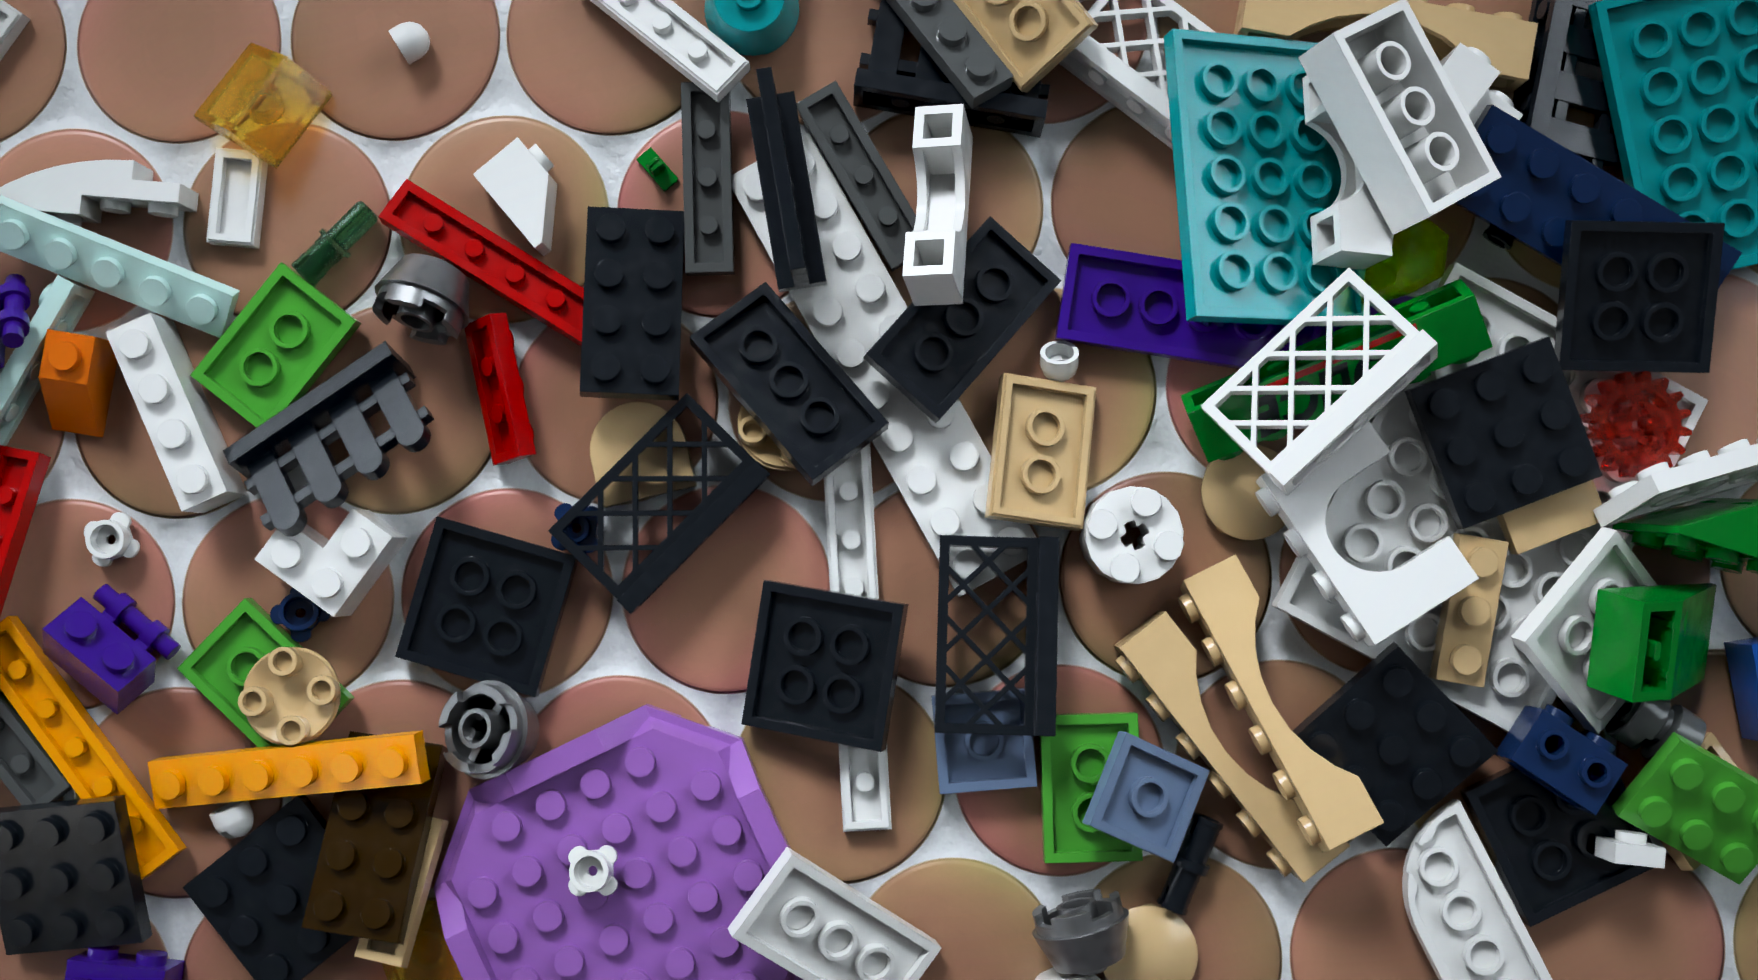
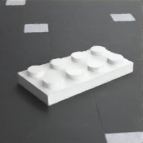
(1691, 480)
(828, 928)

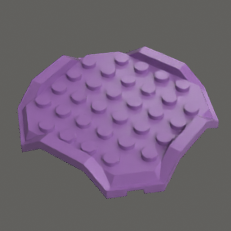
(688, 846)

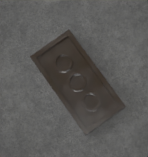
(374, 857)

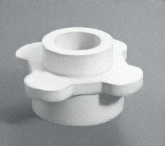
(97, 542)
(582, 881)

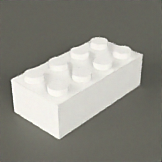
(1399, 116)

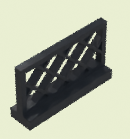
(785, 186)
(689, 533)
(1040, 635)

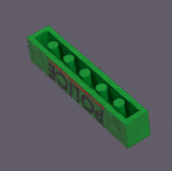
(1445, 314)

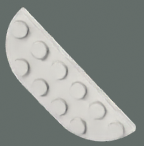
(1462, 905)

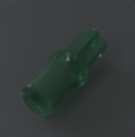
(335, 243)

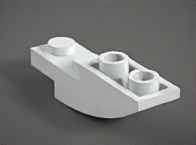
(86, 188)

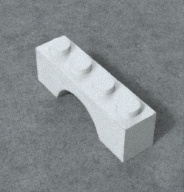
(943, 174)
(1352, 228)

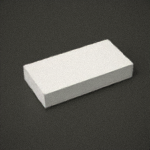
(237, 199)

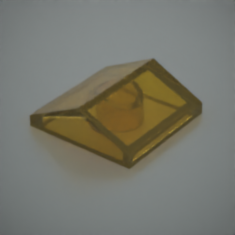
(264, 104)

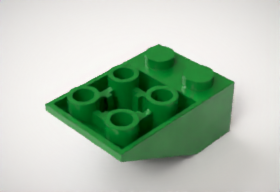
(1707, 528)
(1650, 640)

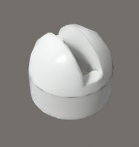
(411, 40)
(1059, 360)
(233, 819)

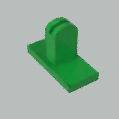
(657, 169)

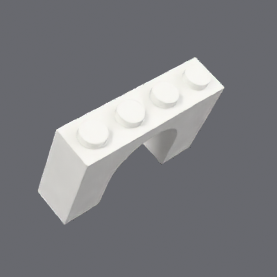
(1373, 601)

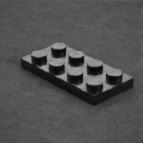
(632, 304)
(942, 349)
(789, 383)

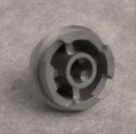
(425, 297)
(488, 729)
(1082, 932)

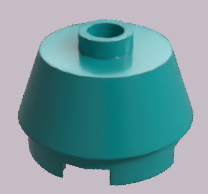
(752, 25)

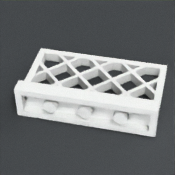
(1114, 77)
(1351, 410)

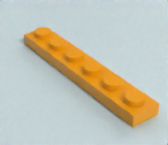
(78, 743)
(289, 770)

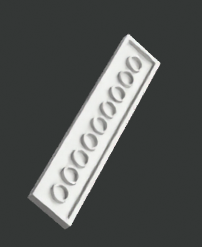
(935, 465)

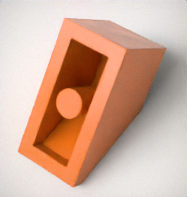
(77, 381)

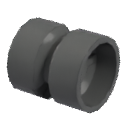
(1652, 723)

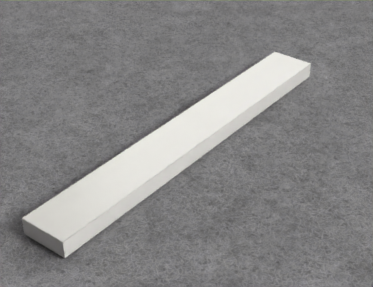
(854, 571)

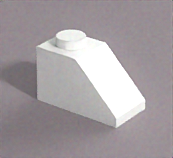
(524, 190)

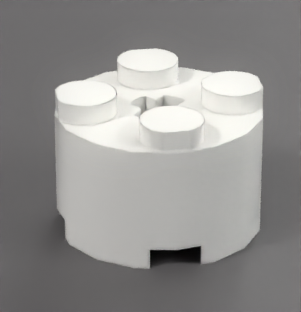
(1157, 545)

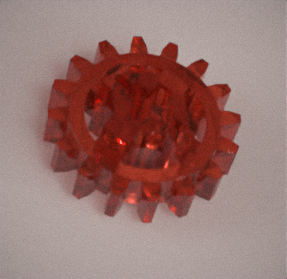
(1656, 428)

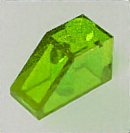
(1416, 261)

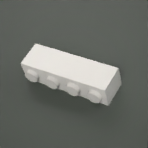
(175, 413)

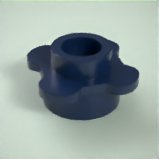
(588, 525)
(302, 627)

